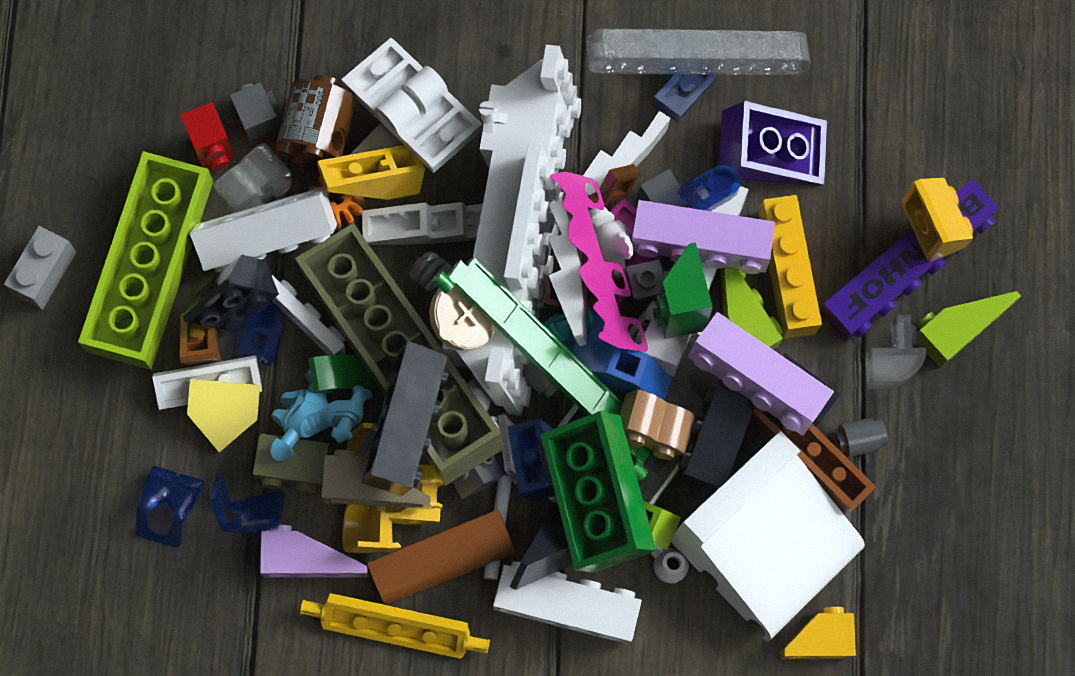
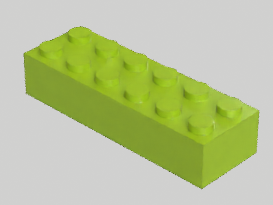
(146, 261)

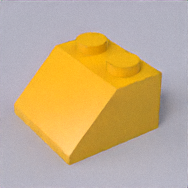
(936, 218)

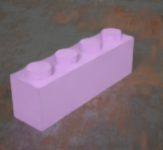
(719, 237)
(760, 374)

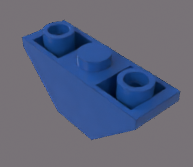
(623, 368)

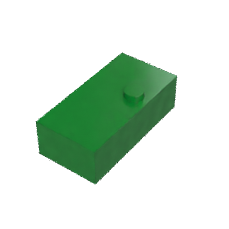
(597, 492)

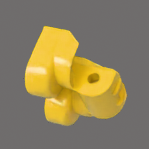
(370, 527)

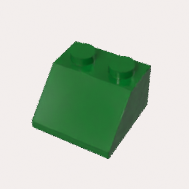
(684, 297)

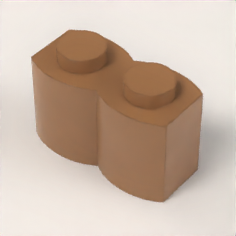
(656, 424)

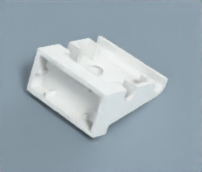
(769, 537)

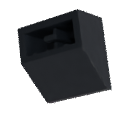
(233, 295)

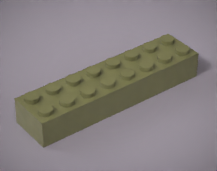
(376, 325)

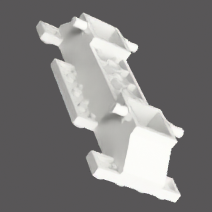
(522, 149)

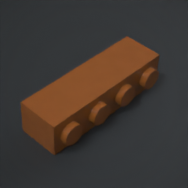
(827, 464)

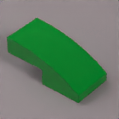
(338, 374)

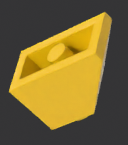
(824, 637)

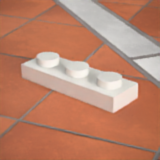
(307, 319)
(173, 385)

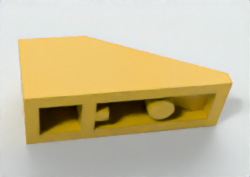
(374, 174)

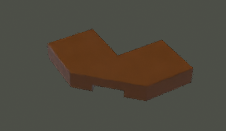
(616, 185)

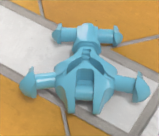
(311, 413)

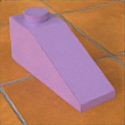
(298, 556)

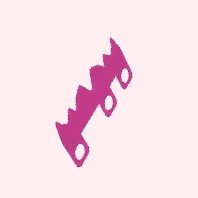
(596, 271)

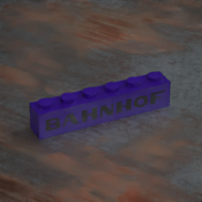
(898, 271)

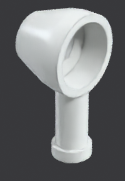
(661, 568)

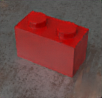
(208, 137)

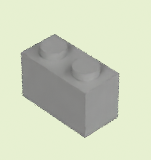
(40, 267)

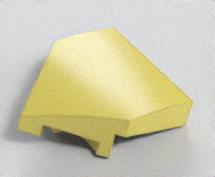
(222, 409)

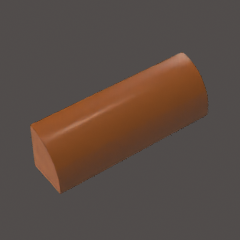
(441, 557)

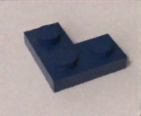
(681, 93)

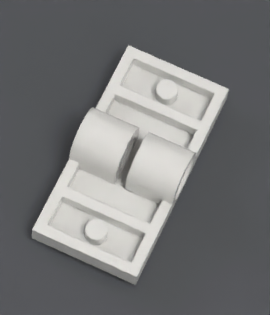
(412, 104)

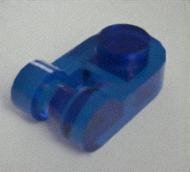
(720, 183)
(266, 324)

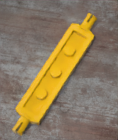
(395, 626)

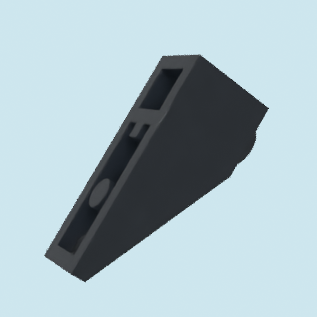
(546, 554)

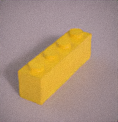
(791, 269)

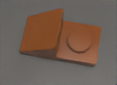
(198, 344)

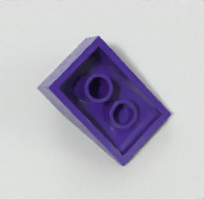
(773, 144)

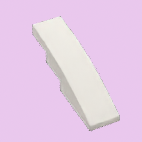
(631, 151)
(421, 224)
(568, 282)

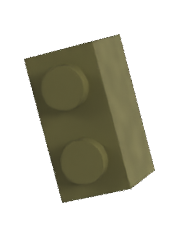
(301, 470)

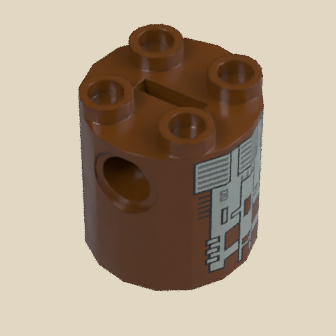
(315, 121)

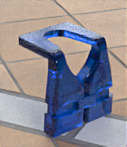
(176, 491)
(258, 511)

